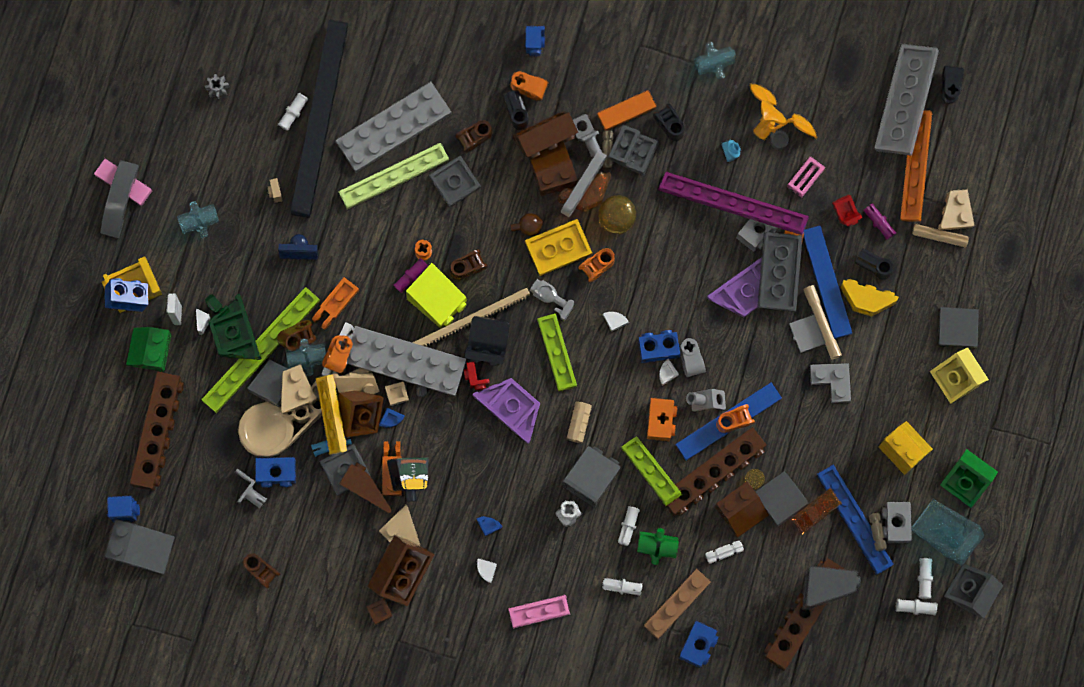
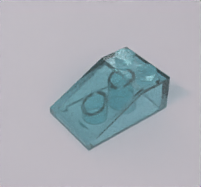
(948, 532)

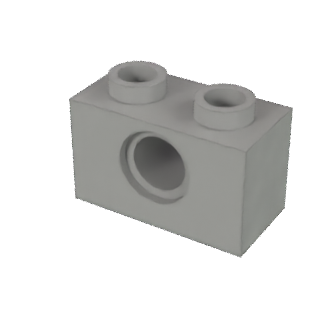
(750, 237)
(901, 511)

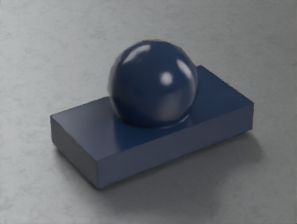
(298, 249)

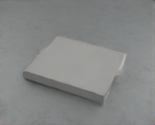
(807, 333)

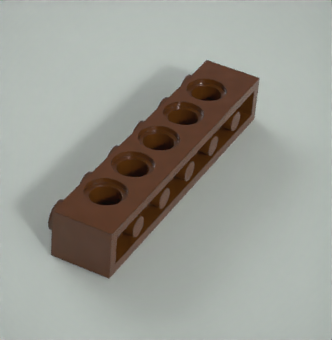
(162, 383)
(749, 439)
(783, 658)

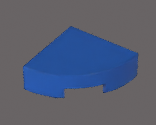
(391, 418)
(488, 525)

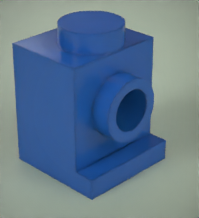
(535, 40)

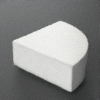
(615, 320)
(667, 372)
(486, 569)

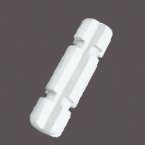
(724, 552)

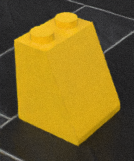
(905, 447)

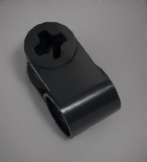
(952, 81)
(668, 119)

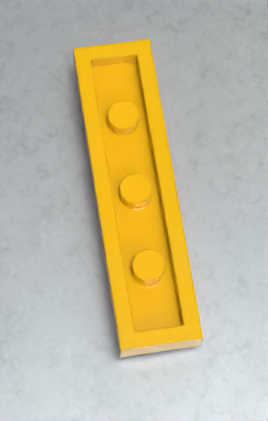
(331, 414)

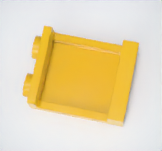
(140, 271)

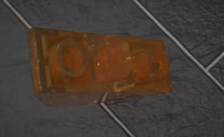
(593, 196)
(816, 511)

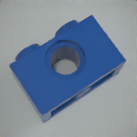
(266, 465)
(123, 509)
(690, 653)

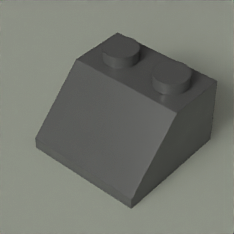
(974, 590)

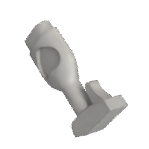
(548, 294)

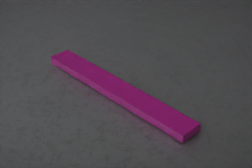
(733, 203)

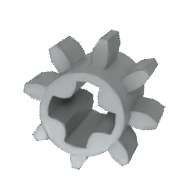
(217, 91)

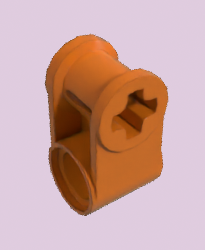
(531, 86)
(597, 265)
(336, 355)
(738, 419)

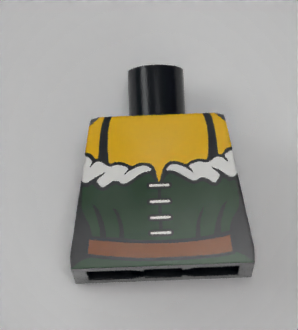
(408, 475)

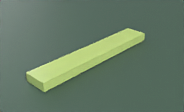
(393, 176)

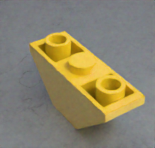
(866, 298)

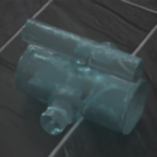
(715, 60)
(198, 219)
(306, 356)

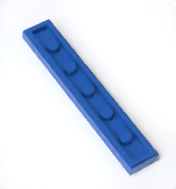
(827, 282)
(710, 434)
(855, 519)

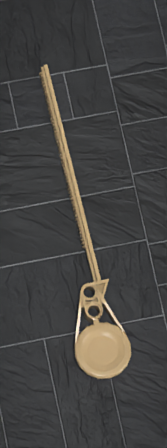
(269, 433)

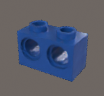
(126, 299)
(660, 352)

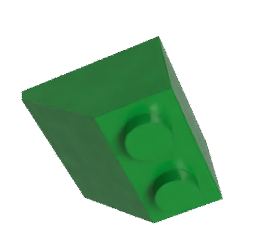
(149, 348)
(969, 478)

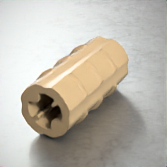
(579, 422)

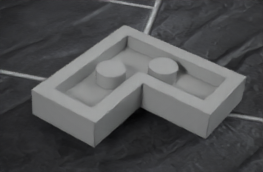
(837, 376)

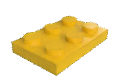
(558, 247)

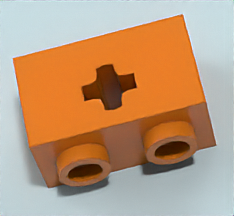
(660, 408)

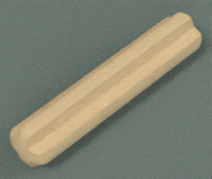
(943, 236)

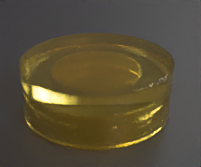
(755, 478)

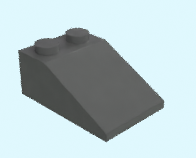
(139, 547)

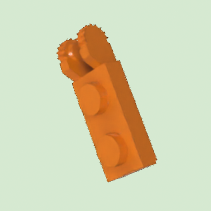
(336, 302)
(387, 489)

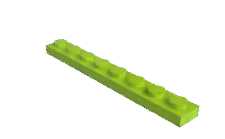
(266, 343)

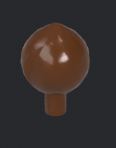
(529, 224)

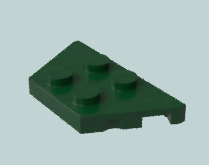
(234, 333)

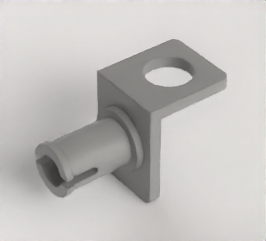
(588, 136)
(706, 400)
(249, 493)

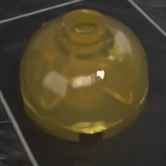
(617, 214)

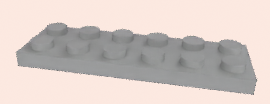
(906, 99)
(393, 127)
(405, 361)

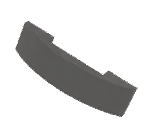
(118, 199)

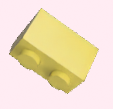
(959, 375)

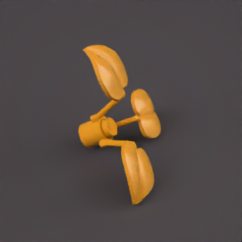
(771, 115)

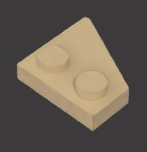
(957, 211)
(356, 382)
(295, 390)
(401, 526)

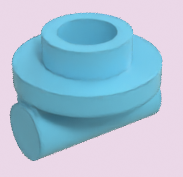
(731, 150)

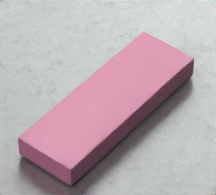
(139, 191)
(539, 611)

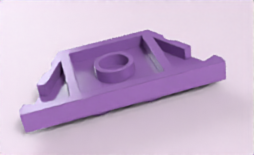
(740, 292)
(511, 406)

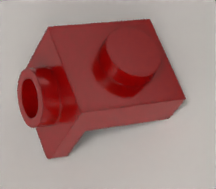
(846, 211)
(470, 374)

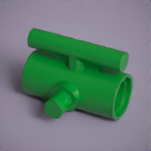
(657, 545)

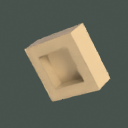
(274, 190)
(396, 393)

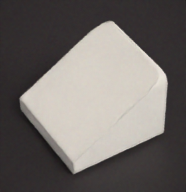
(202, 321)

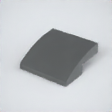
(633, 150)
(782, 498)

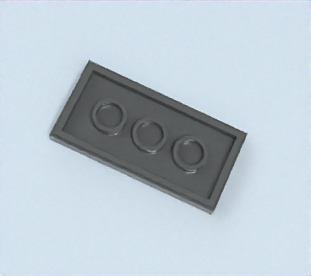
(779, 271)

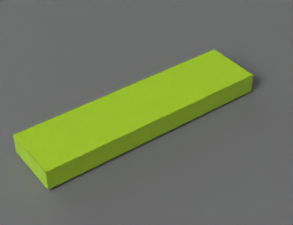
(557, 352)
(651, 471)

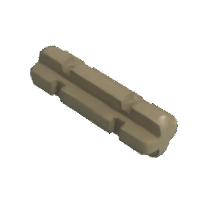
(607, 147)
(877, 532)

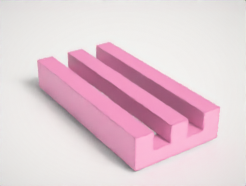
(796, 189)

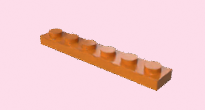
(916, 173)

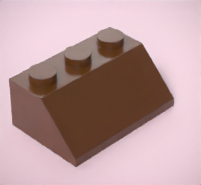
(546, 134)
(400, 570)

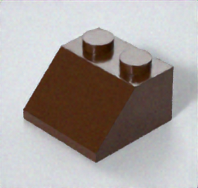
(359, 412)
(742, 509)

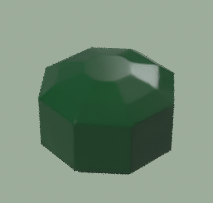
(213, 303)

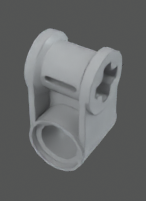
(691, 361)

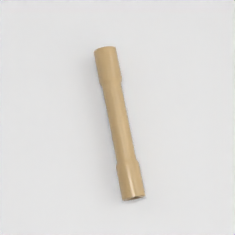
(814, 302)

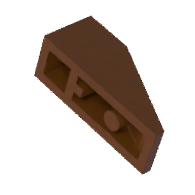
(361, 483)

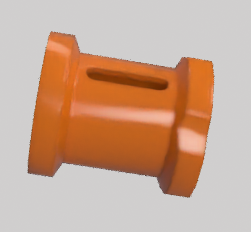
(425, 245)

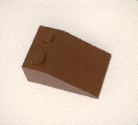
(553, 170)

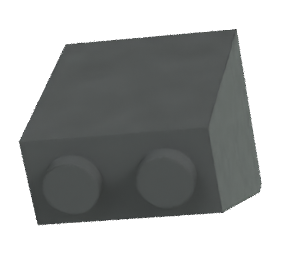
(591, 476)
(828, 585)

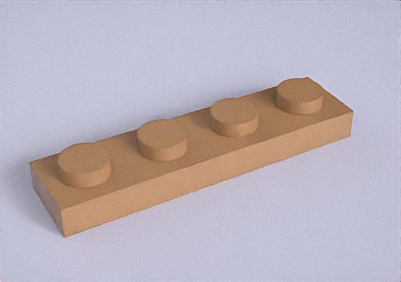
(677, 604)

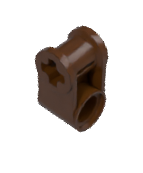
(473, 136)
(471, 263)
(299, 331)
(261, 570)

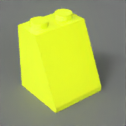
(436, 296)

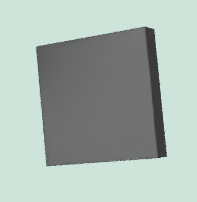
(454, 181)
(958, 327)
(268, 383)
(337, 464)

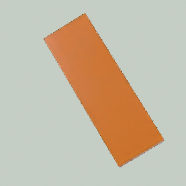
(626, 110)

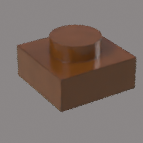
(379, 611)

